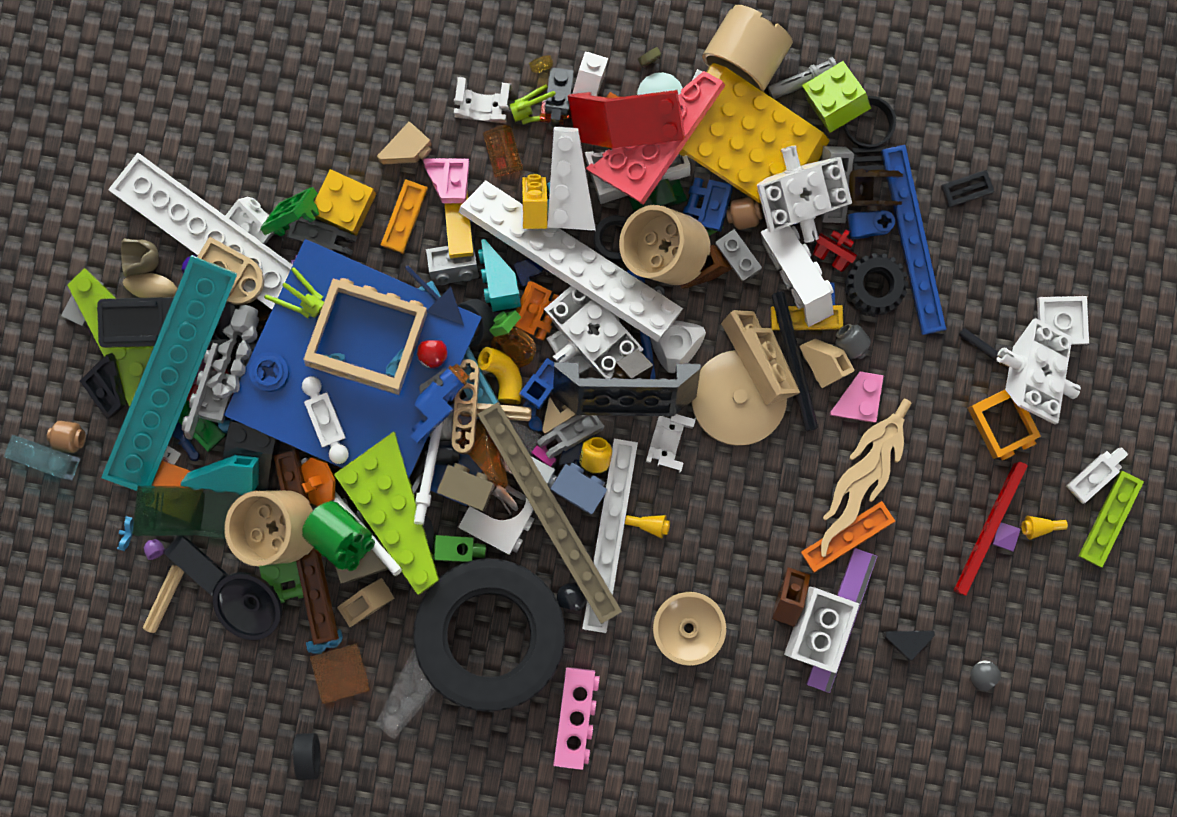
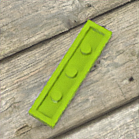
(1111, 519)

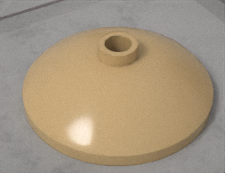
(707, 631)

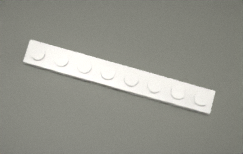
(612, 522)

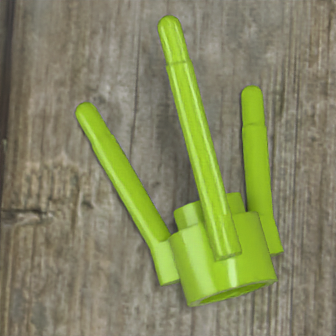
(522, 107)
(311, 305)

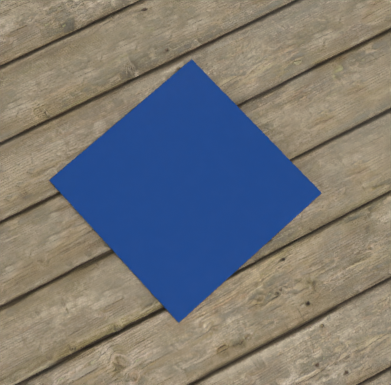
(368, 338)

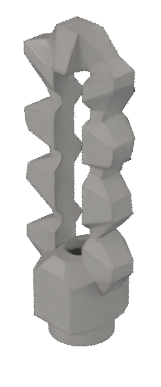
(244, 324)

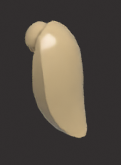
(150, 286)

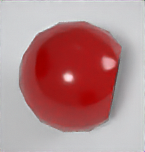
(432, 353)

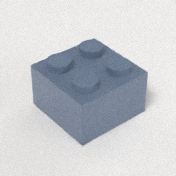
(578, 488)

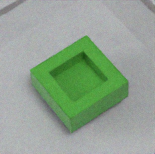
(504, 323)

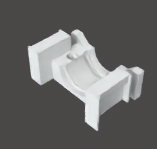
(481, 105)
(668, 440)

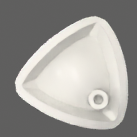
(678, 344)

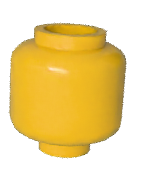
(596, 455)

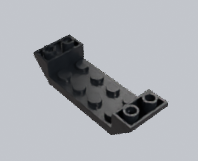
(625, 396)

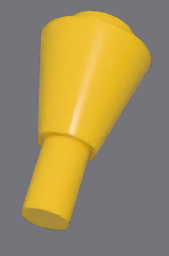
(652, 524)
(1035, 527)

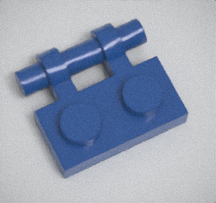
(714, 203)

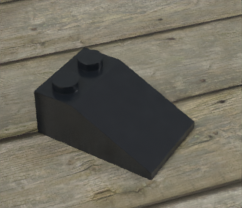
(249, 442)

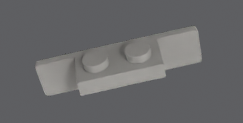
(204, 402)

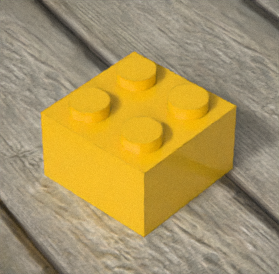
(344, 202)

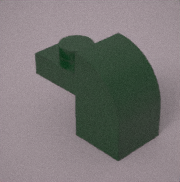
(665, 194)

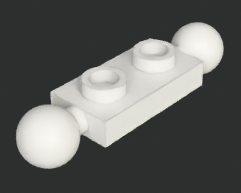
(325, 420)

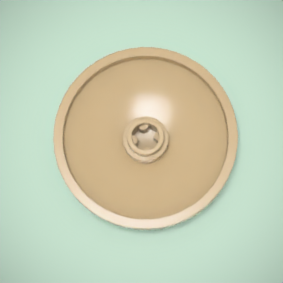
(731, 405)

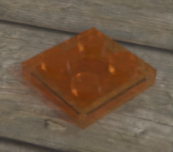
(339, 673)

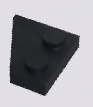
(105, 386)

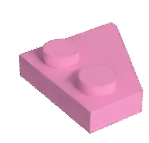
(449, 178)
(860, 398)

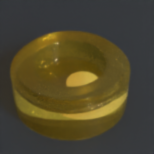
(541, 64)

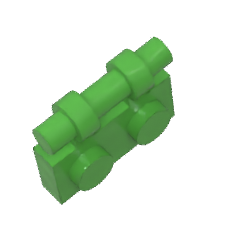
(282, 573)

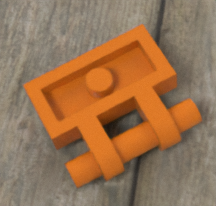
(533, 303)

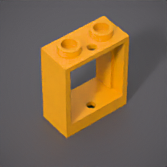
(987, 435)

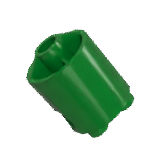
(337, 535)

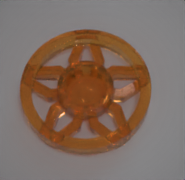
(514, 347)

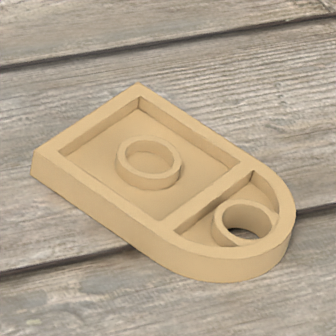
(246, 270)

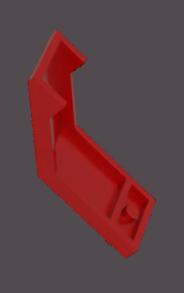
(627, 119)

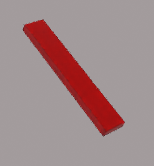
(990, 528)

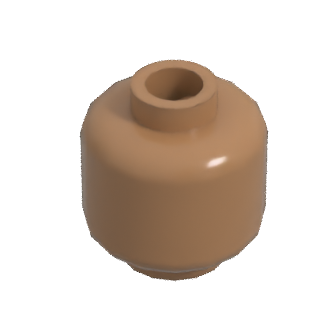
(744, 213)
(66, 436)

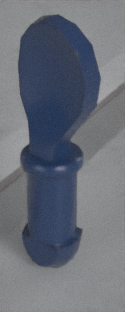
(178, 433)

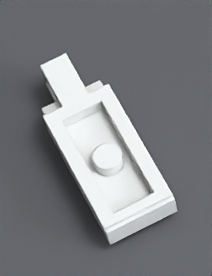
(1096, 475)

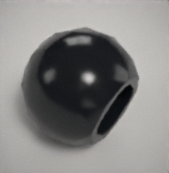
(571, 597)

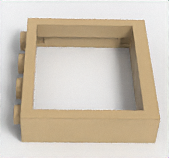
(354, 372)

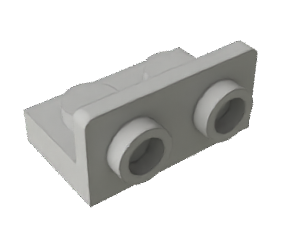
(738, 255)
(450, 270)

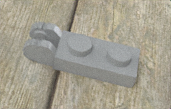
(571, 433)

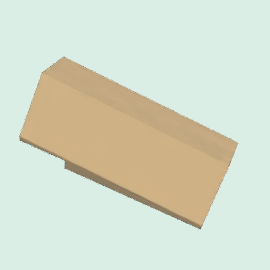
(760, 356)

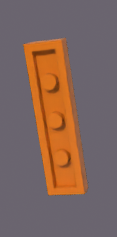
(863, 528)

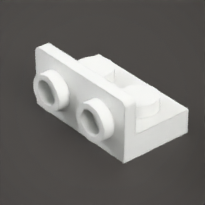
(250, 217)

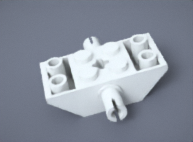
(803, 193)
(574, 315)
(1039, 370)

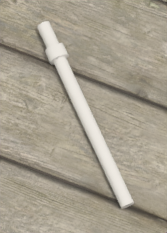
(423, 498)

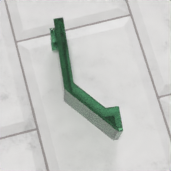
(181, 511)

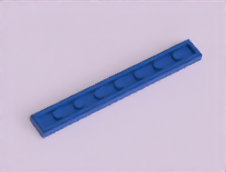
(914, 241)

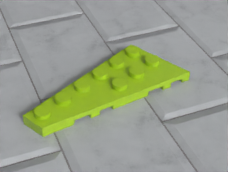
(129, 360)
(386, 500)

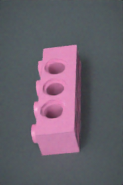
(564, 754)

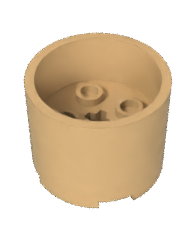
(748, 46)
(664, 245)
(268, 527)

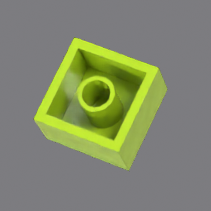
(836, 96)

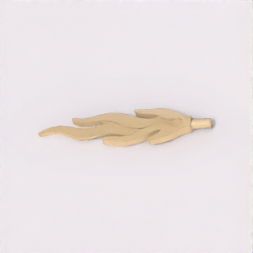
(872, 467)

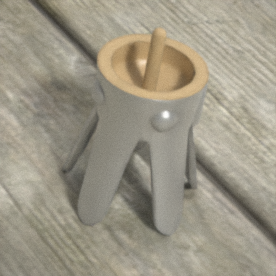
(502, 494)

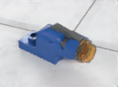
(434, 399)

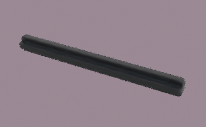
(794, 360)

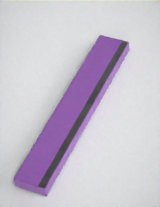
(851, 588)

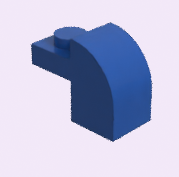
(540, 385)

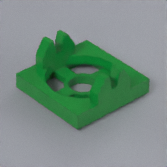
(290, 211)

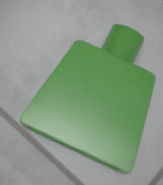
(446, 549)

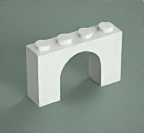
(505, 533)

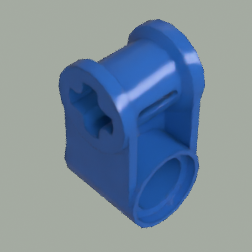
(866, 224)

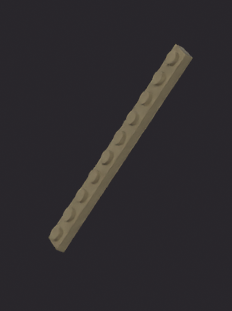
(549, 512)

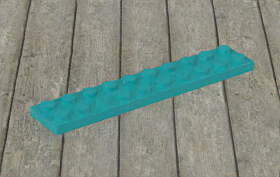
(169, 374)

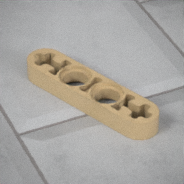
(466, 406)

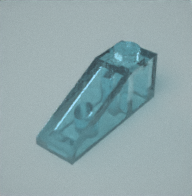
(42, 457)

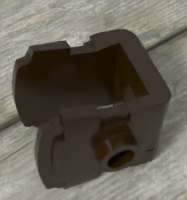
(866, 178)

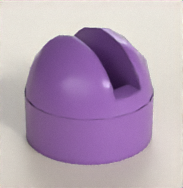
(153, 549)

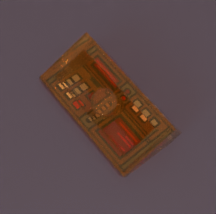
(502, 150)

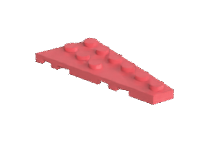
(641, 167)

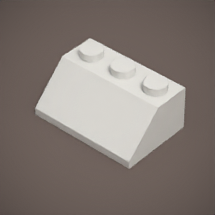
(822, 629)

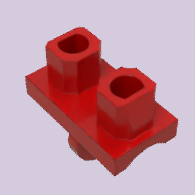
(844, 255)

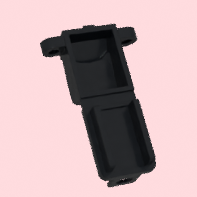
(139, 322)

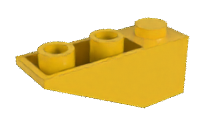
(534, 202)

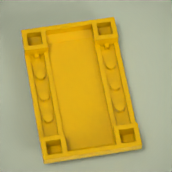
(745, 135)

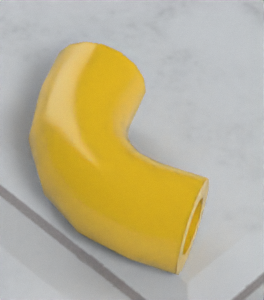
(506, 372)

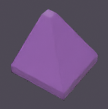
(1006, 537)

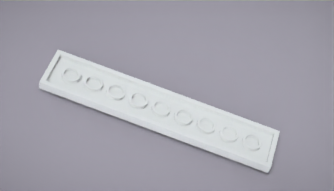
(194, 220)
(572, 262)

